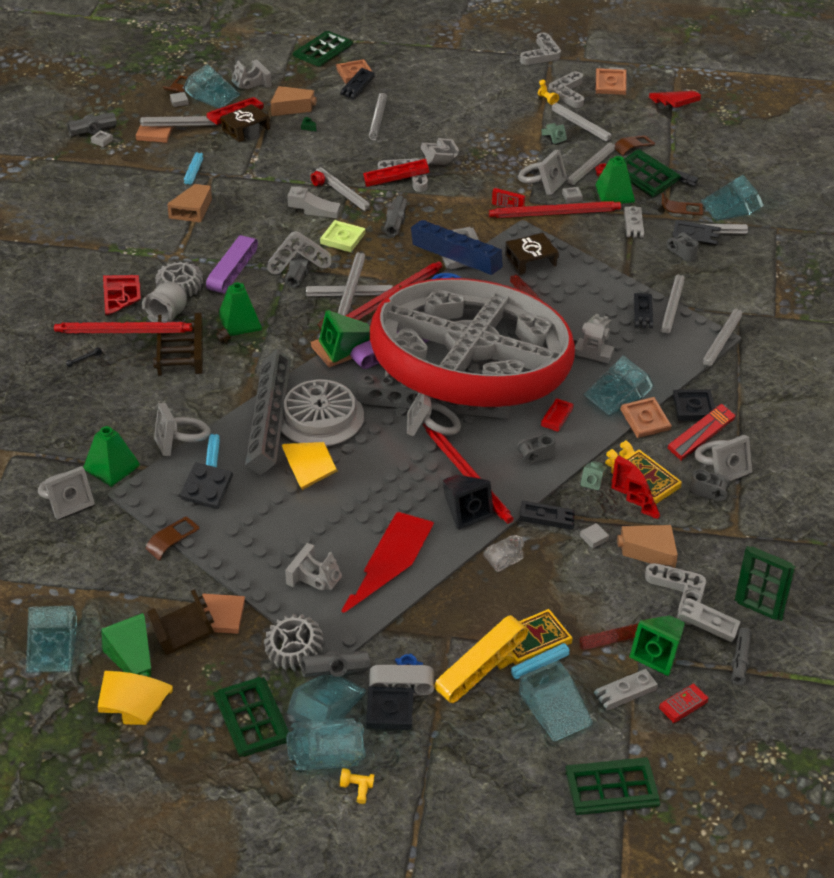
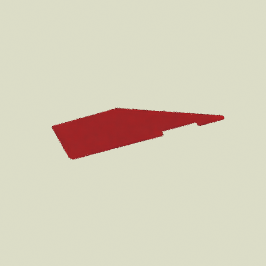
(392, 555)

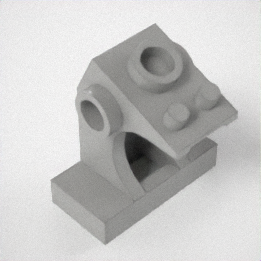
(257, 76)
(598, 330)
(305, 566)

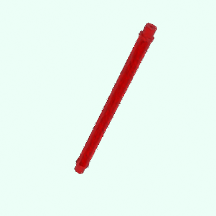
(555, 209)
(372, 305)
(126, 327)
(463, 466)

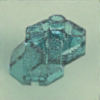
(326, 744)

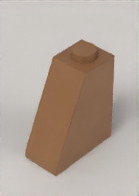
(292, 101)
(191, 204)
(649, 544)

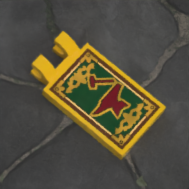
(659, 479)
(543, 634)

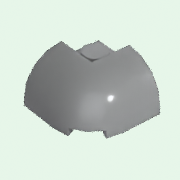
(441, 152)

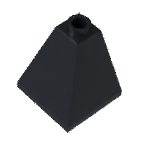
(468, 499)

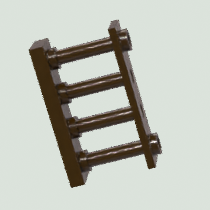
(195, 349)

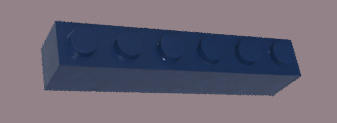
(457, 247)

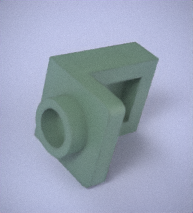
(556, 131)
(593, 475)

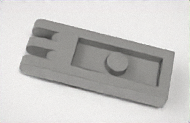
(633, 221)
(709, 619)
(626, 689)

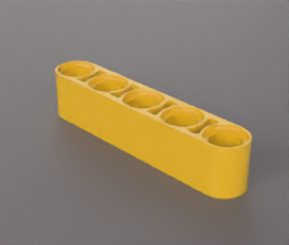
(481, 659)

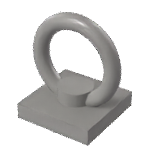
(551, 172)
(421, 410)
(167, 429)
(729, 457)
(67, 492)

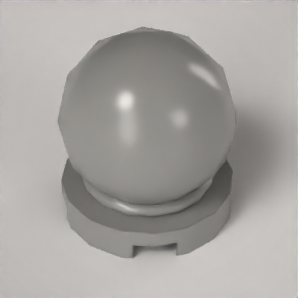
(166, 300)

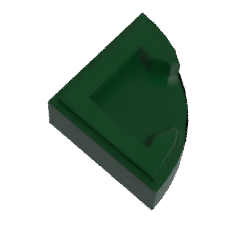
(308, 124)

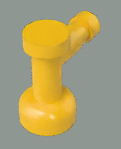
(552, 98)
(364, 783)

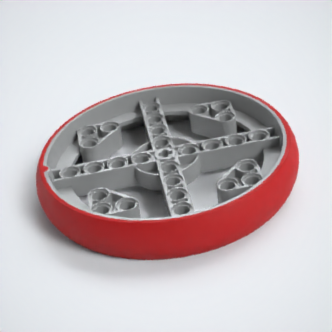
(467, 340)

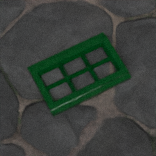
(325, 56)
(661, 168)
(784, 583)
(233, 726)
(612, 804)

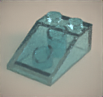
(324, 698)

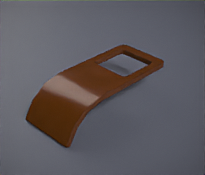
(175, 87)
(627, 143)
(680, 207)
(167, 537)

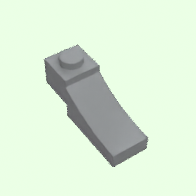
(312, 205)

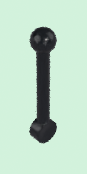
(97, 351)

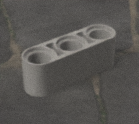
(403, 676)

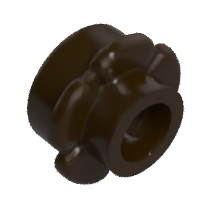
(223, 335)

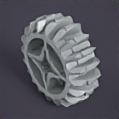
(184, 274)
(293, 634)

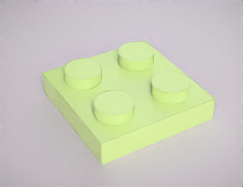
(342, 236)

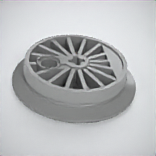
(334, 415)

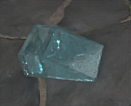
(210, 87)
(733, 200)
(618, 386)
(51, 638)
(554, 700)

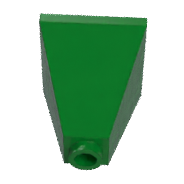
(615, 182)
(238, 311)
(341, 335)
(110, 457)
(657, 642)
(128, 645)

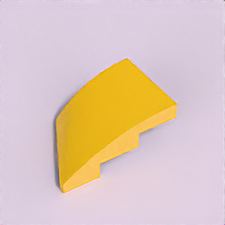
(309, 462)
(132, 696)

